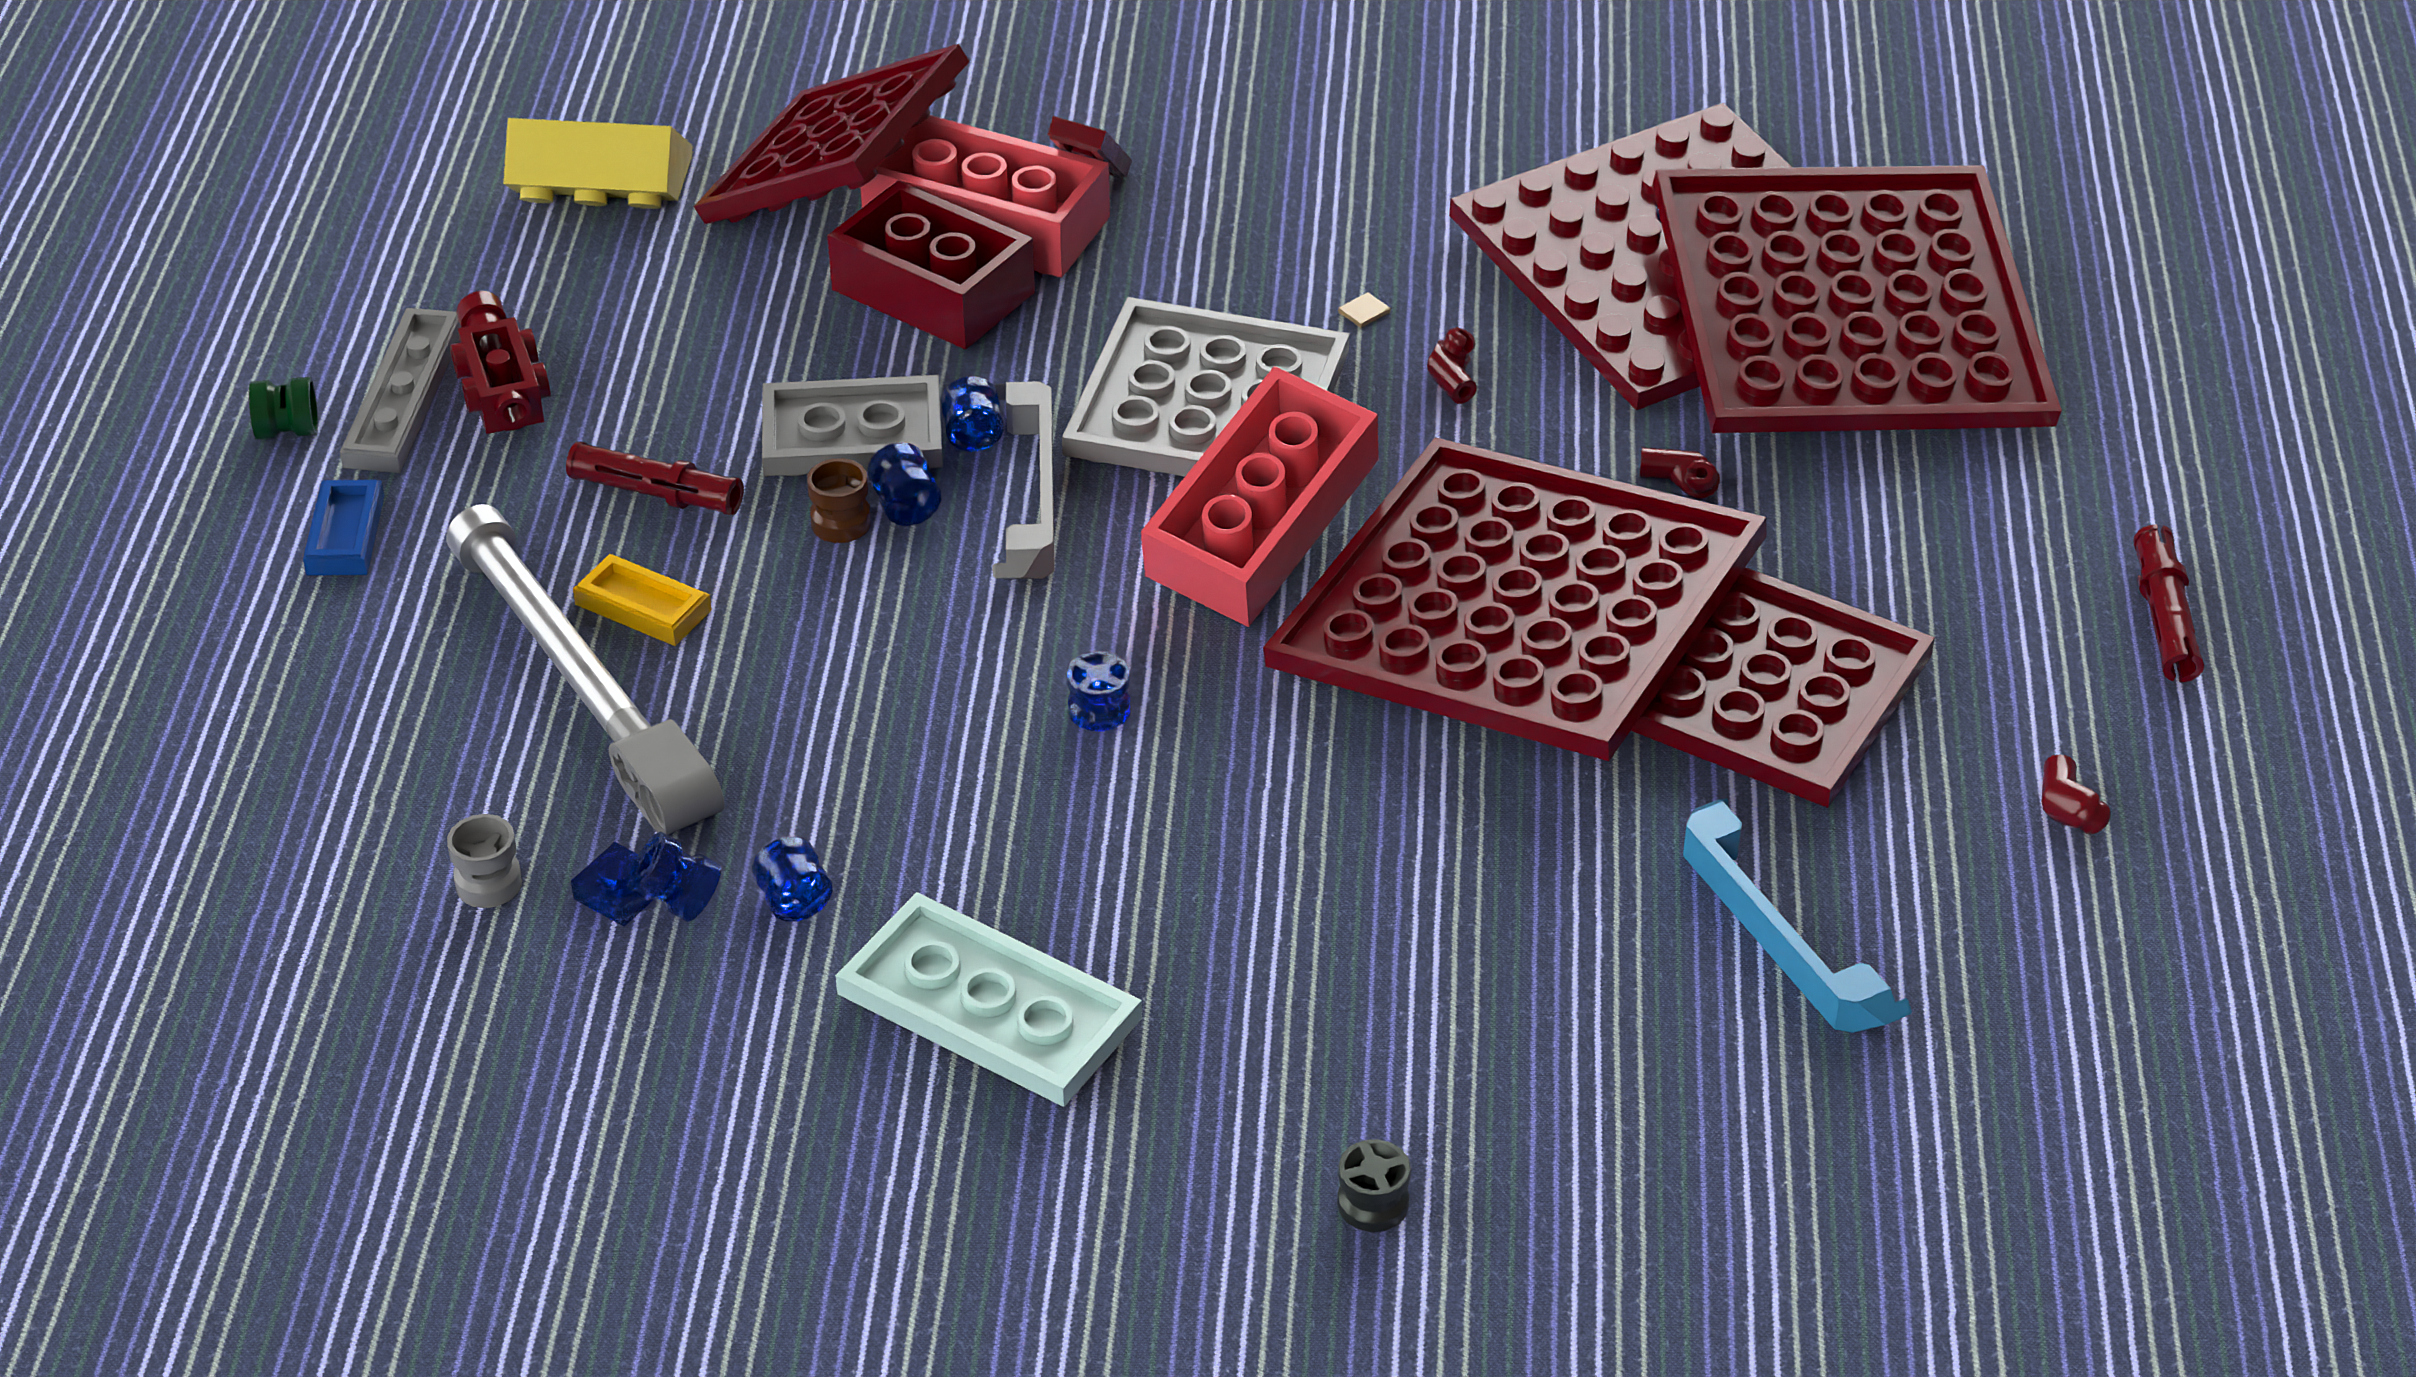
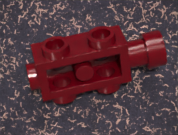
(498, 365)

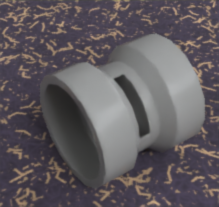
(484, 860)

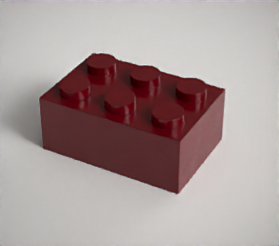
(931, 264)

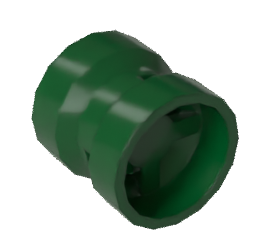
(283, 408)

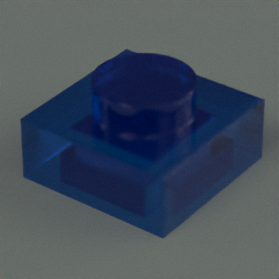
(604, 885)

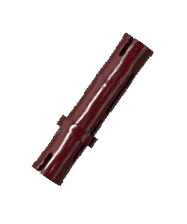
(656, 478)
(2163, 586)

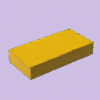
(642, 599)

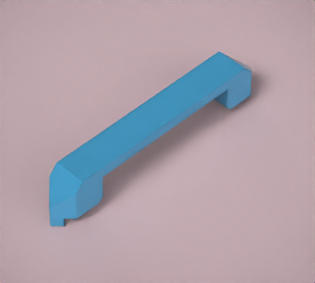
(1847, 999)

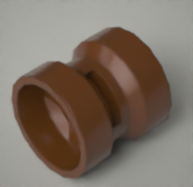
(839, 500)

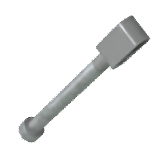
(653, 763)

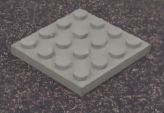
(1181, 376)

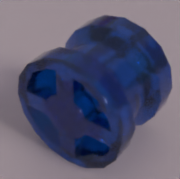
(980, 427)
(1098, 691)
(792, 879)

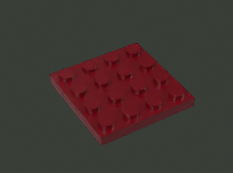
(833, 136)
(1786, 686)

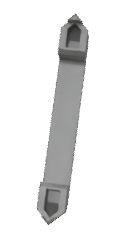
(1031, 545)

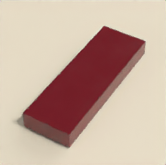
(1090, 143)

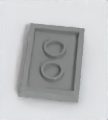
(847, 420)

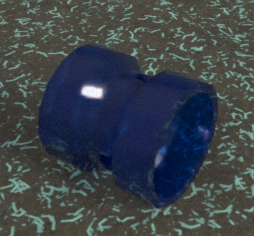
(904, 484)
(674, 876)

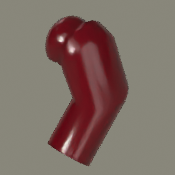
(1449, 363)
(1686, 469)
(2070, 801)

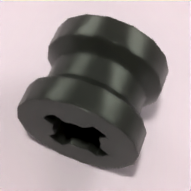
(1385, 1170)

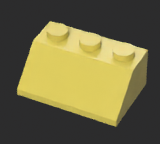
(595, 161)

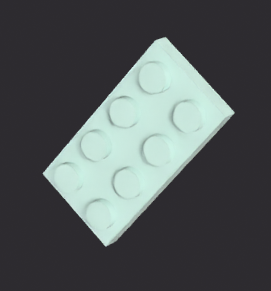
(989, 998)

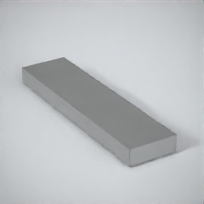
(401, 391)

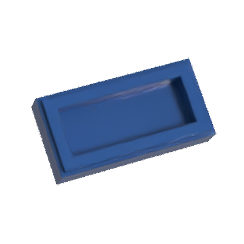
(344, 527)

